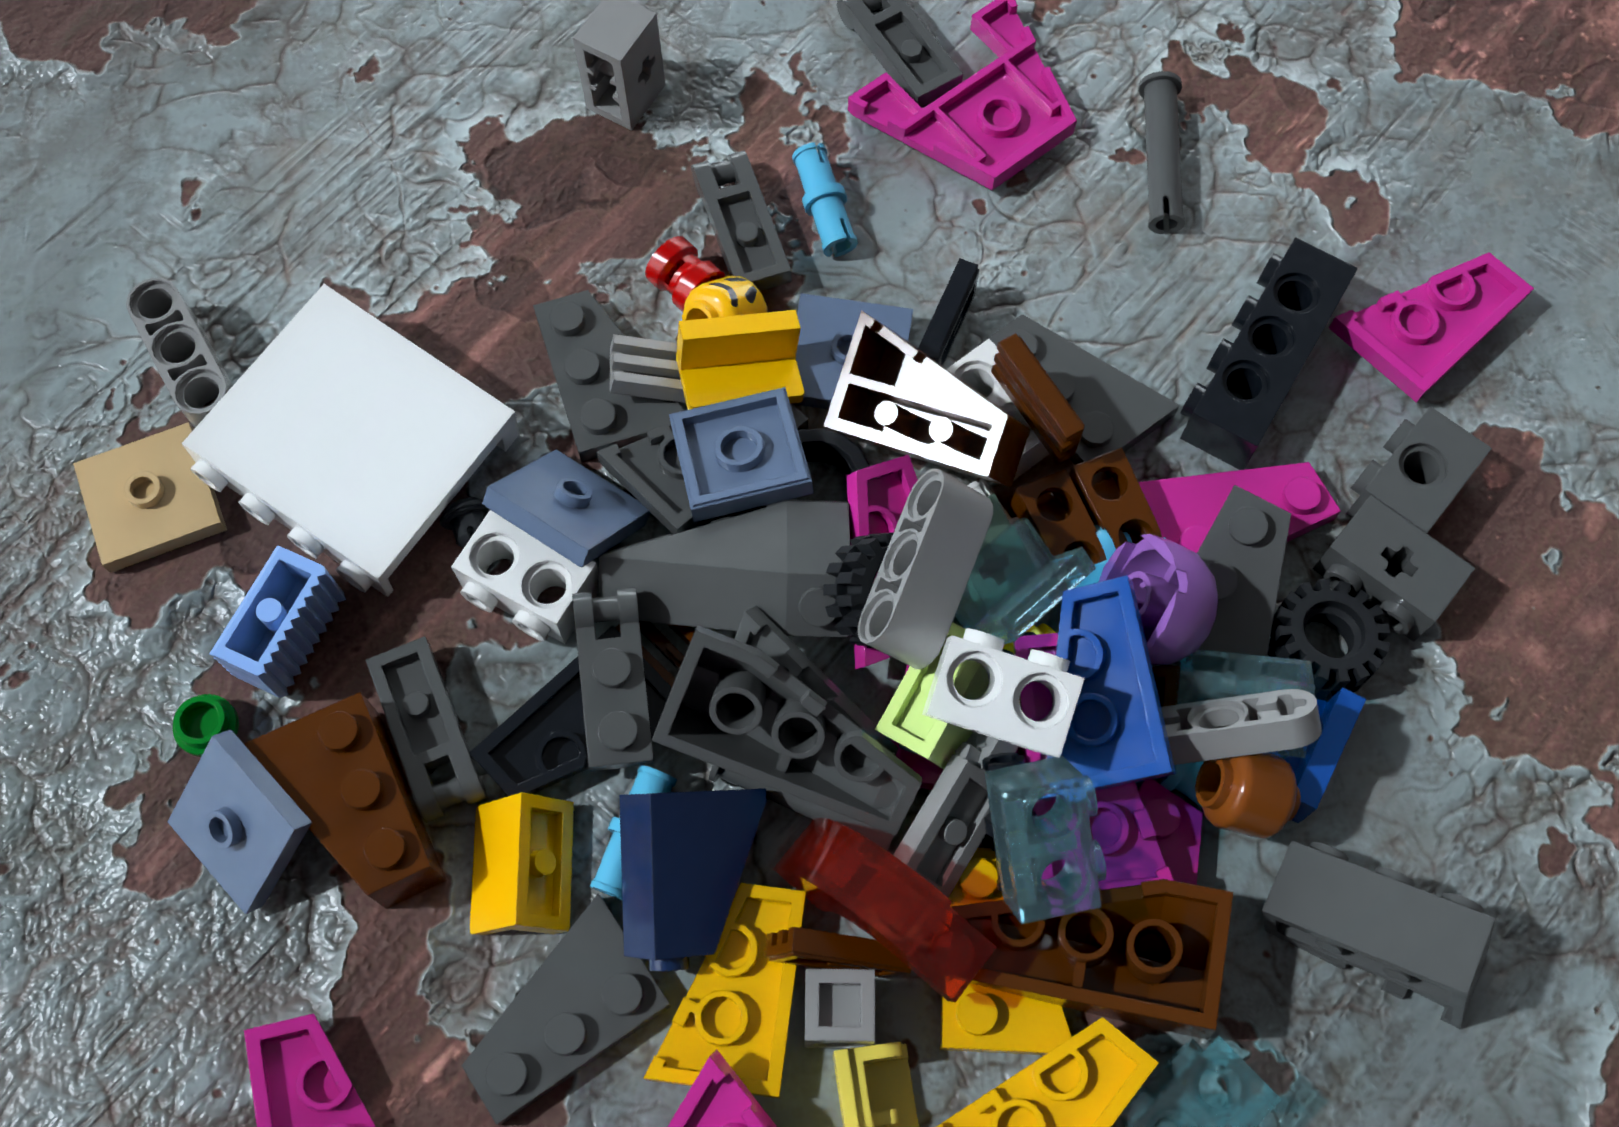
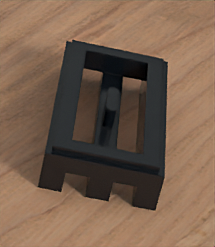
(950, 311)

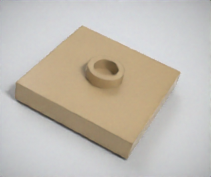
(146, 499)

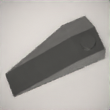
(738, 562)
(768, 726)

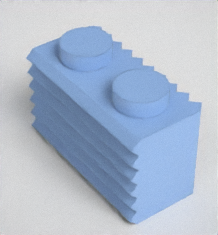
(278, 622)

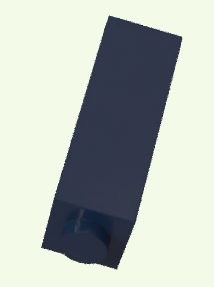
(682, 869)

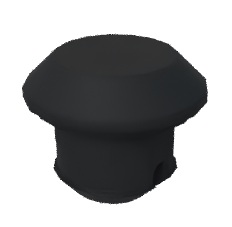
(464, 518)

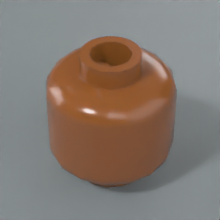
(1248, 794)

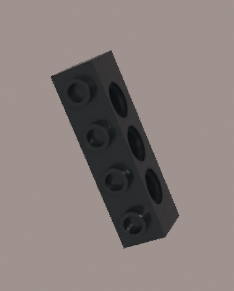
(1231, 426)

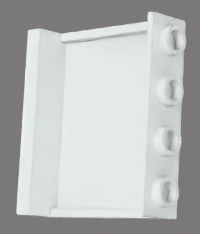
(348, 438)

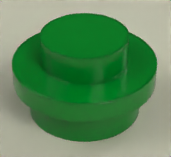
(200, 720)

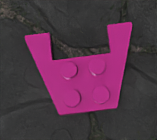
(989, 121)

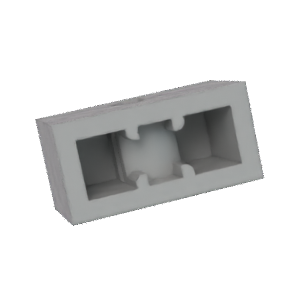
(620, 60)

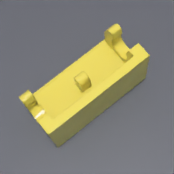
(875, 1086)

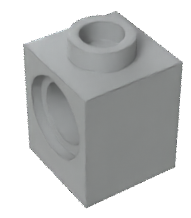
(839, 1008)

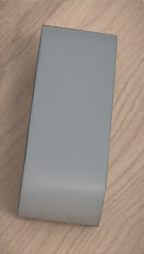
(172, 340)
(925, 569)

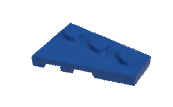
(1118, 718)

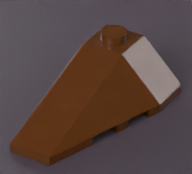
(1139, 958)

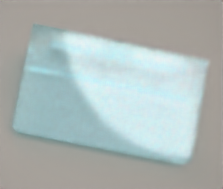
(1018, 582)

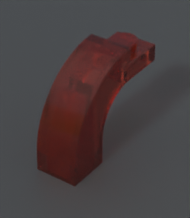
(887, 901)

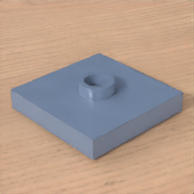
(826, 337)
(740, 454)
(566, 507)
(238, 821)

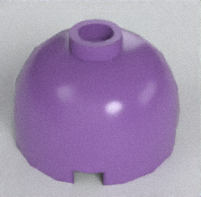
(1172, 593)

